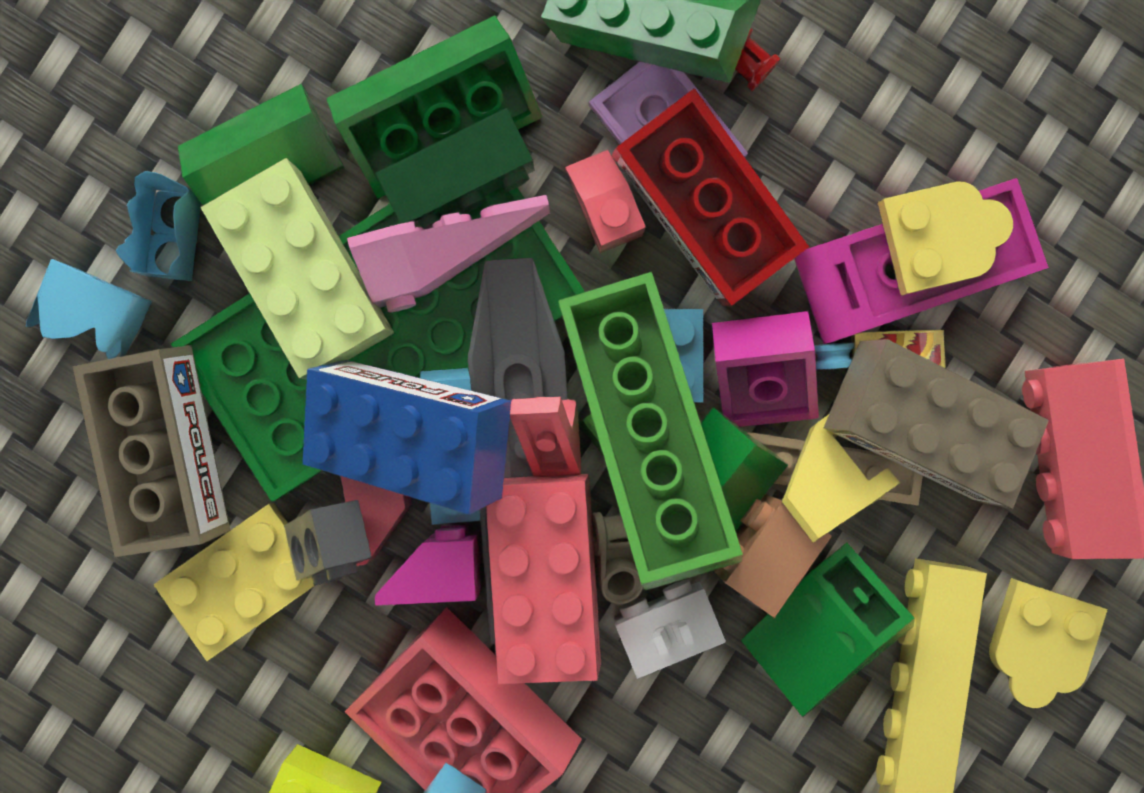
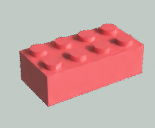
(544, 580)

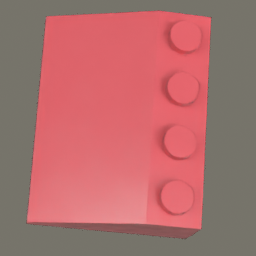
(447, 707)

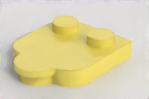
(942, 235)
(1044, 642)

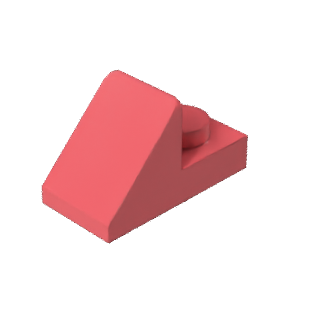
(548, 434)

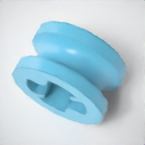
(833, 355)

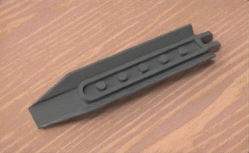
(511, 357)

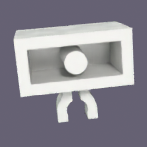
(668, 627)

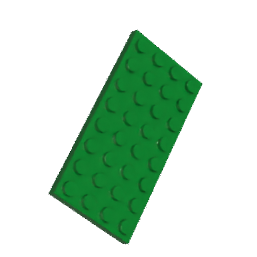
(264, 399)

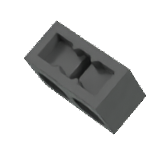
(328, 542)

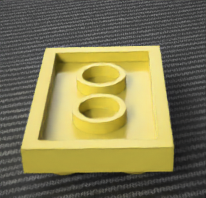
(234, 583)

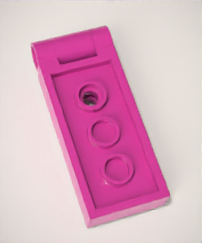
(853, 293)

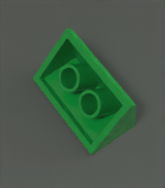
(257, 140)
(741, 463)

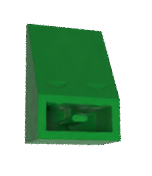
(828, 629)

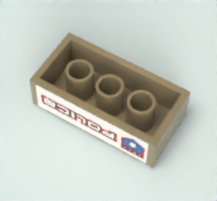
(936, 423)
(152, 450)

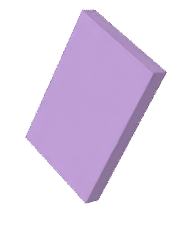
(641, 97)

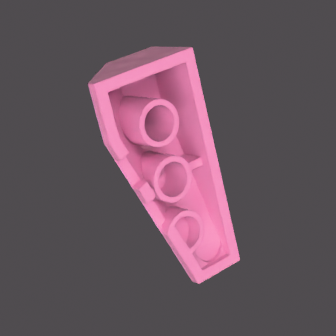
(414, 261)

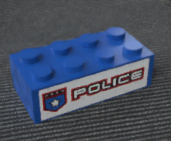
(406, 434)

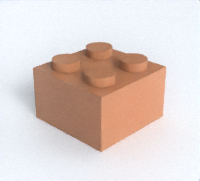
(773, 555)

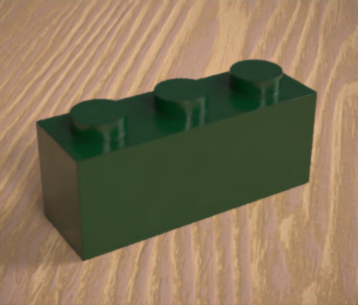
(458, 171)

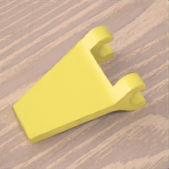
(829, 485)

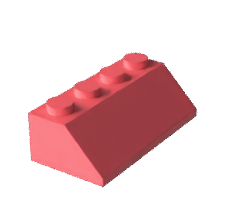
(1088, 460)

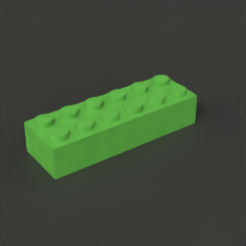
(650, 432)

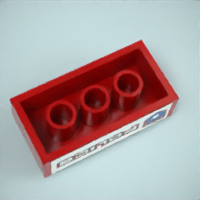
(709, 199)

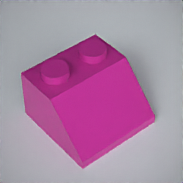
(766, 369)
(440, 570)

